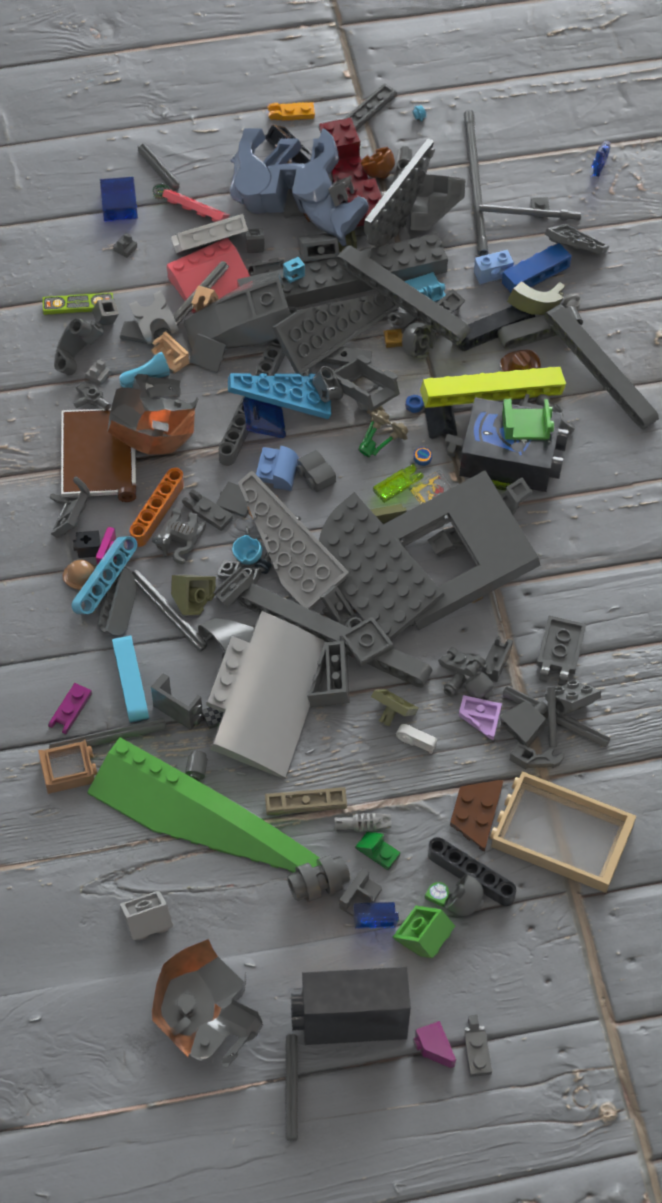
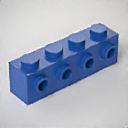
(538, 267)

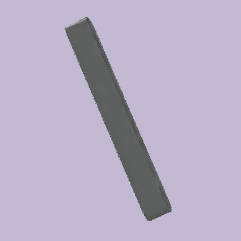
(403, 294)
(601, 367)

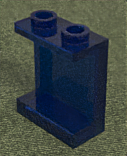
(118, 198)

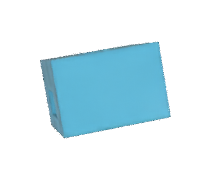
(298, 268)

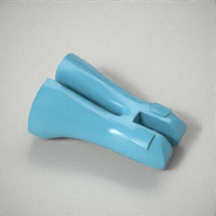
(156, 367)

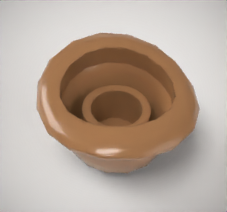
(77, 573)

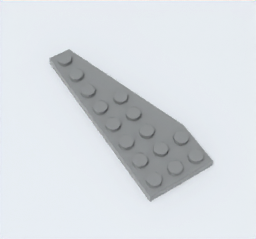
(297, 555)

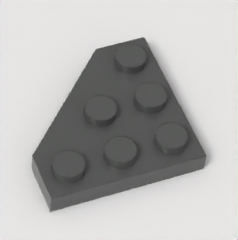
(575, 238)

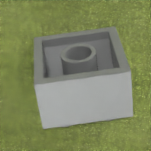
(146, 915)

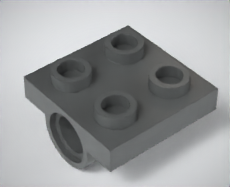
(574, 697)

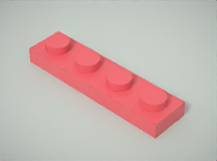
(188, 204)

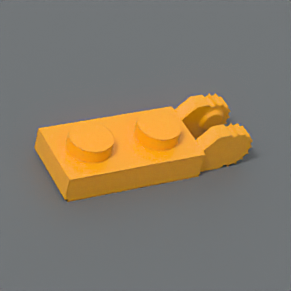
(291, 111)

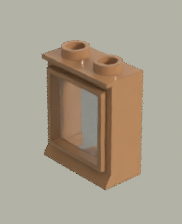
(67, 766)

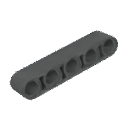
(530, 330)

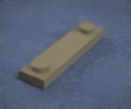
(306, 801)

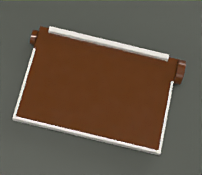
(95, 456)

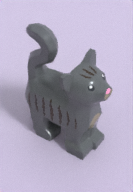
(179, 532)

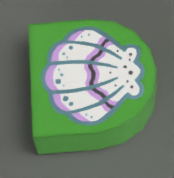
(438, 893)

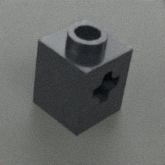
(87, 544)

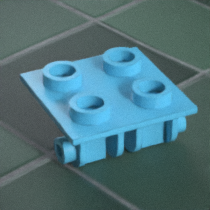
(428, 286)

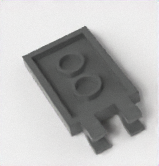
(560, 647)

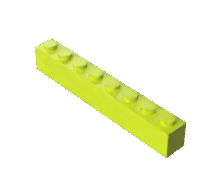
(492, 386)

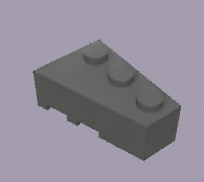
(331, 679)

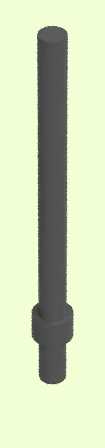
(562, 214)

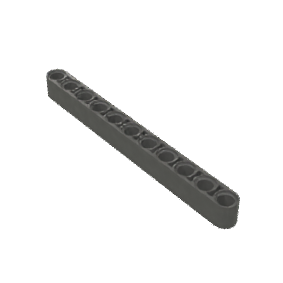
(237, 430)
(392, 662)

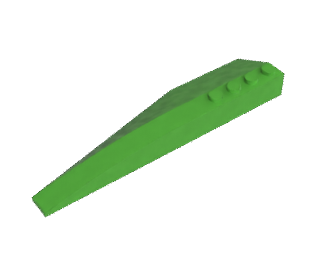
(189, 810)

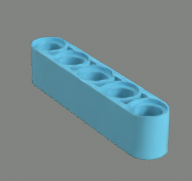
(112, 571)
(130, 679)

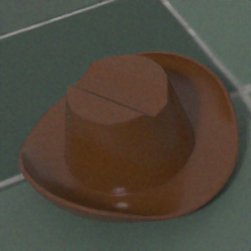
(520, 360)

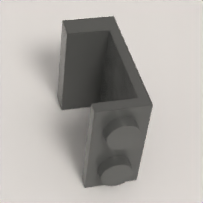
(162, 700)

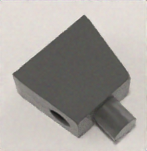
(525, 722)

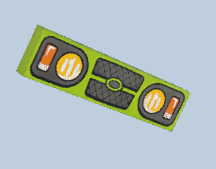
(72, 303)

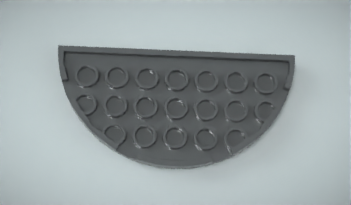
(395, 205)

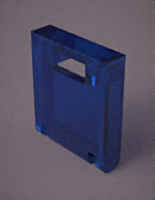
(269, 416)

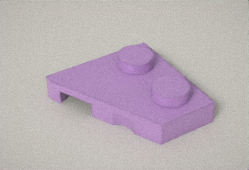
(481, 714)

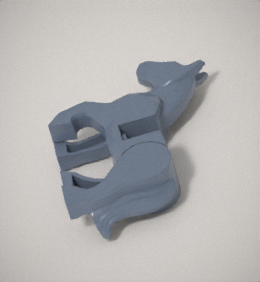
(266, 183)

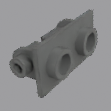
(260, 267)

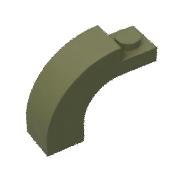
(534, 301)

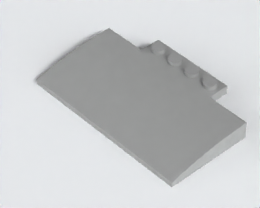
(265, 694)

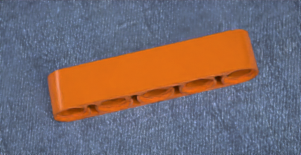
(161, 501)

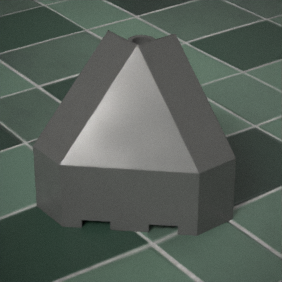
(436, 200)

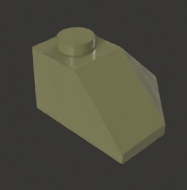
(192, 592)

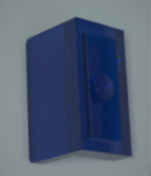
(375, 915)

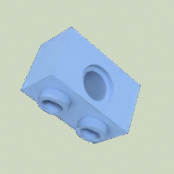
(491, 266)

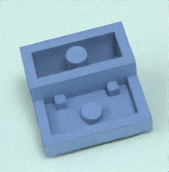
(278, 467)

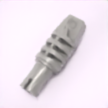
(364, 822)

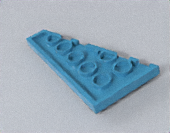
(283, 390)

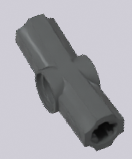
(403, 158)

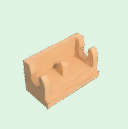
(203, 298)
(173, 352)

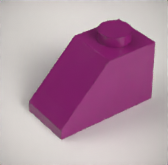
(434, 1044)

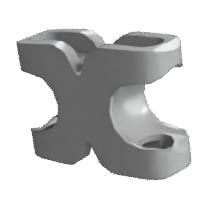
(154, 317)

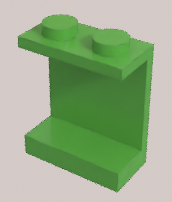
(527, 423)

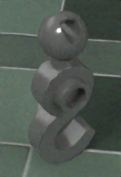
(555, 408)

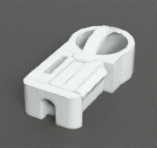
(416, 737)

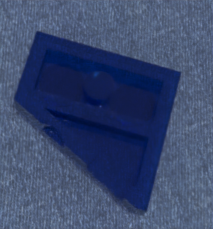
(601, 157)

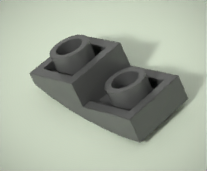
(229, 567)

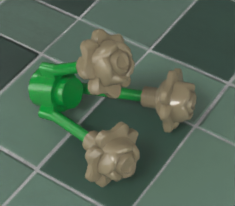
(378, 418)

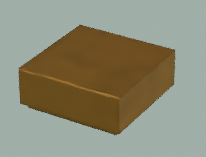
(393, 338)

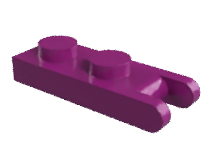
(71, 707)

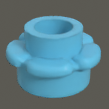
(419, 113)

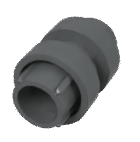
(310, 881)

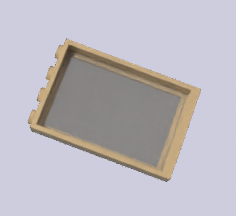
(562, 831)

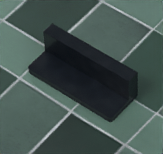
(440, 421)

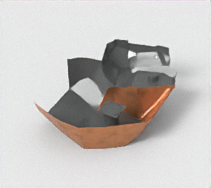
(151, 424)
(205, 991)

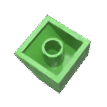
(424, 931)

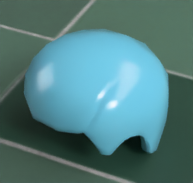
(247, 550)

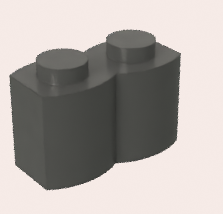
(316, 471)

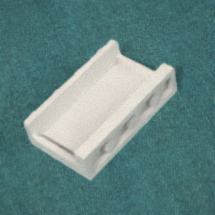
(209, 233)

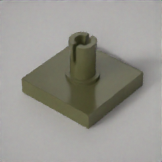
(393, 705)

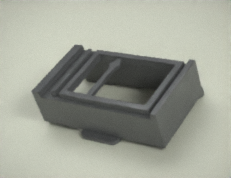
(362, 367)

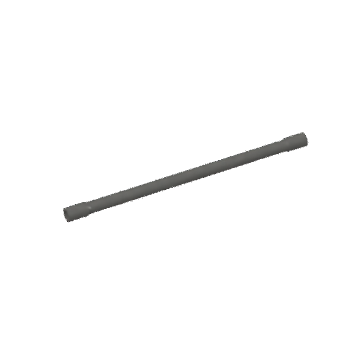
(476, 187)

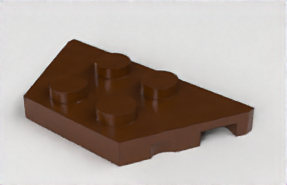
(476, 810)

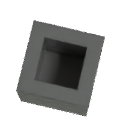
(105, 311)

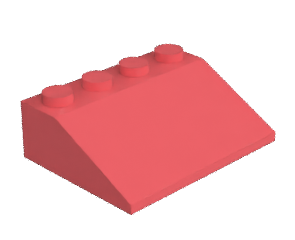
(194, 268)

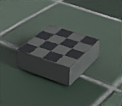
(212, 717)

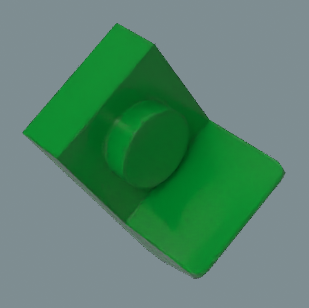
(376, 849)

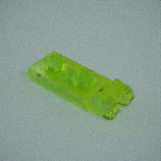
(397, 483)

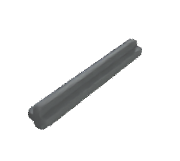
(158, 167)

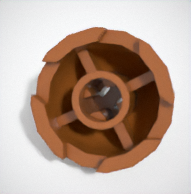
(379, 164)

